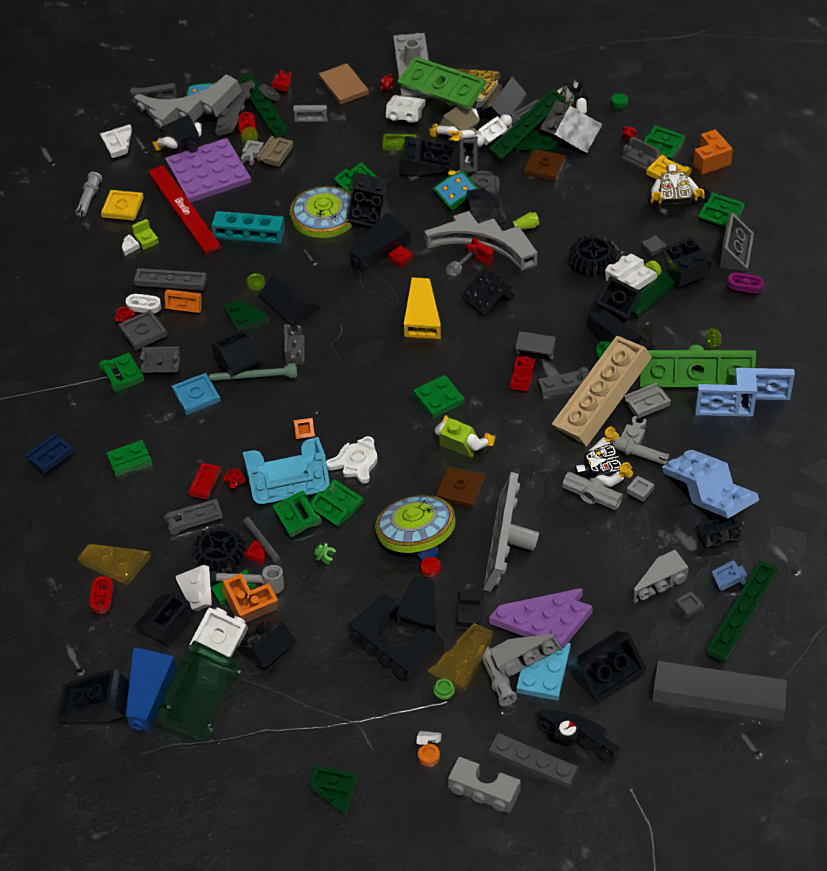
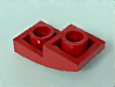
(522, 373)

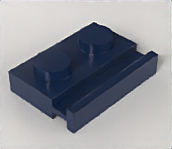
(49, 453)

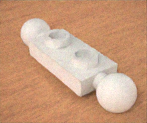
(493, 129)

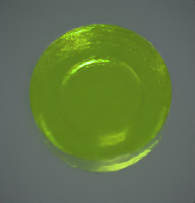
(249, 134)
(256, 281)
(713, 337)

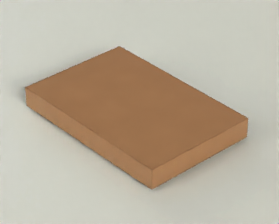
(343, 84)

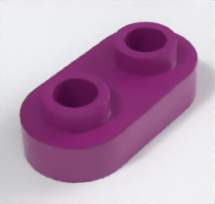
(745, 282)

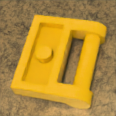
(659, 167)

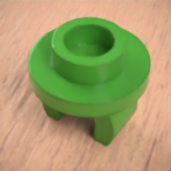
(321, 553)

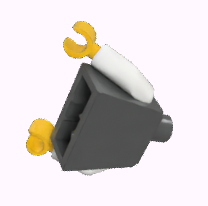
(468, 150)

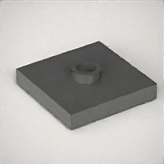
(142, 330)

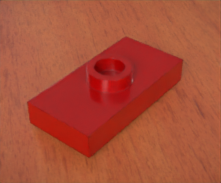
(204, 481)

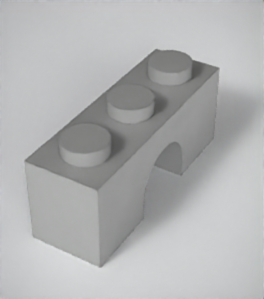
(498, 794)

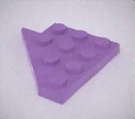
(549, 614)

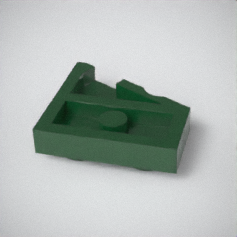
(538, 141)
(244, 315)
(334, 786)

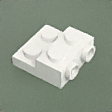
(405, 108)
(631, 271)
(221, 631)

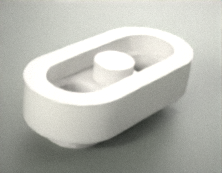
(143, 303)

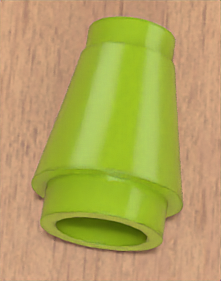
(527, 221)

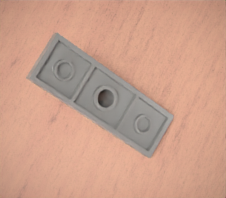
(406, 49)
(506, 533)

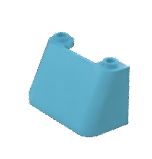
(287, 476)

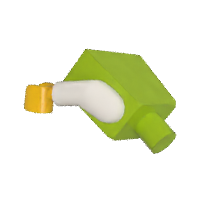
(461, 437)

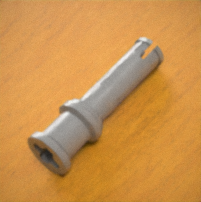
(90, 188)
(630, 447)
(500, 683)

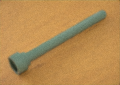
(289, 371)

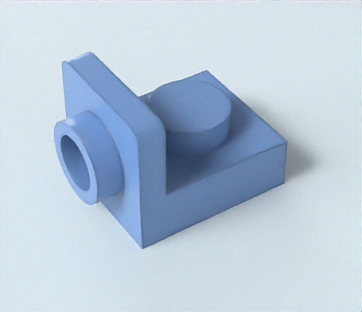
(729, 575)

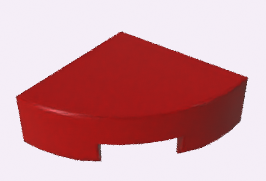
(256, 553)

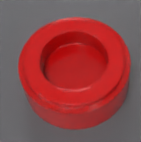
(430, 567)

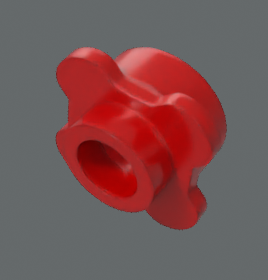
(387, 83)
(628, 132)
(124, 314)
(234, 478)

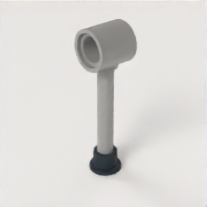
(271, 574)

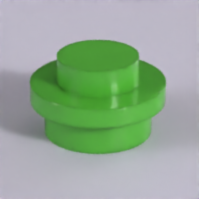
(443, 689)

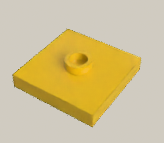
(122, 205)

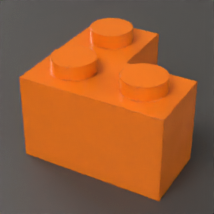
(713, 152)
(247, 603)

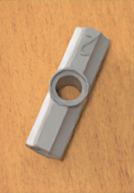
(592, 490)

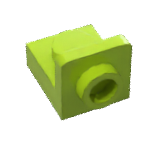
(144, 235)

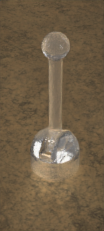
(455, 268)

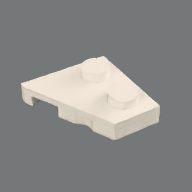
(117, 140)
(196, 587)

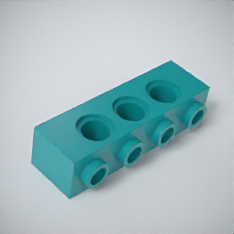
(248, 227)

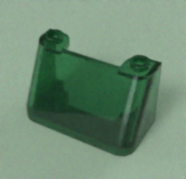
(196, 691)

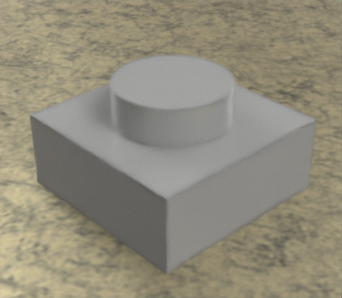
(640, 488)

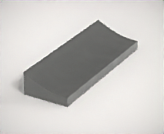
(720, 690)

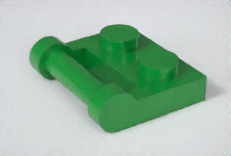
(126, 368)
(292, 518)

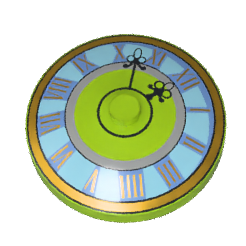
(321, 212)
(415, 523)

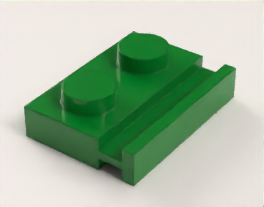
(129, 458)

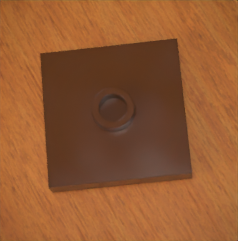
(545, 165)
(460, 487)

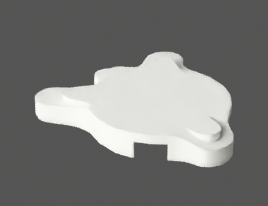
(356, 459)

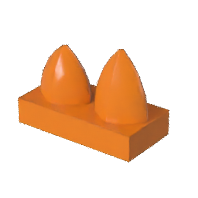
(183, 301)

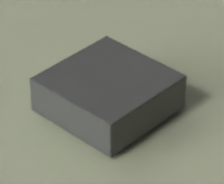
(269, 92)
(653, 245)
(689, 604)

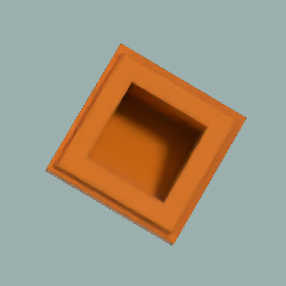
(304, 428)

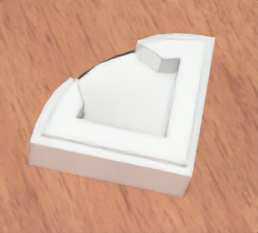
(129, 245)
(423, 737)

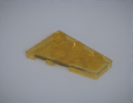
(114, 562)
(464, 657)

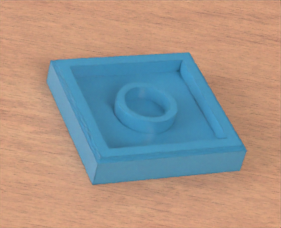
(196, 393)

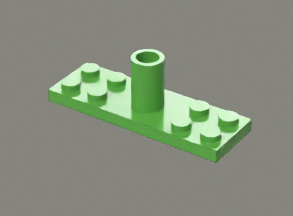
(442, 82)
(695, 366)

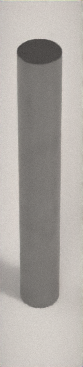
(261, 539)

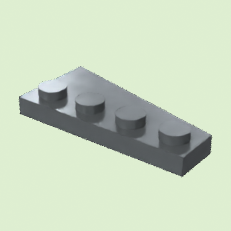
(229, 116)

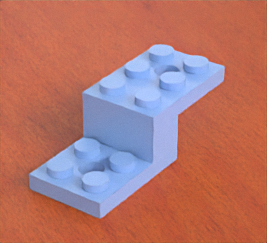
(747, 387)
(710, 483)

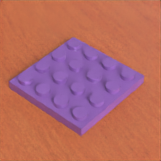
(208, 170)

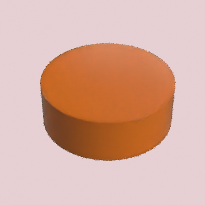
(428, 755)

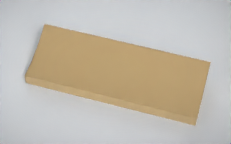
(602, 390)

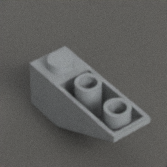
(663, 573)
(522, 652)

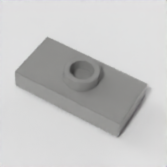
(310, 113)

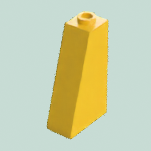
(421, 311)

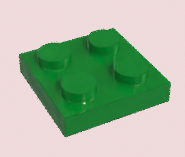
(438, 396)

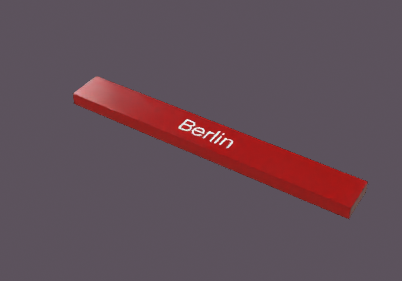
(184, 210)

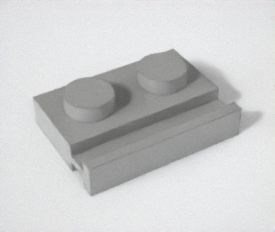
(647, 400)

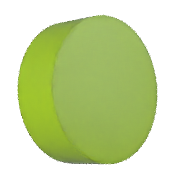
(653, 265)

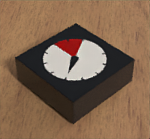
(567, 730)

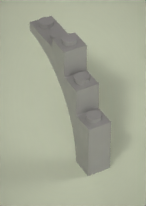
(211, 101)
(464, 227)

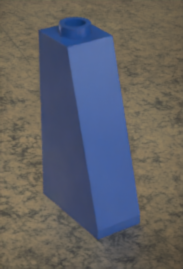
(148, 685)

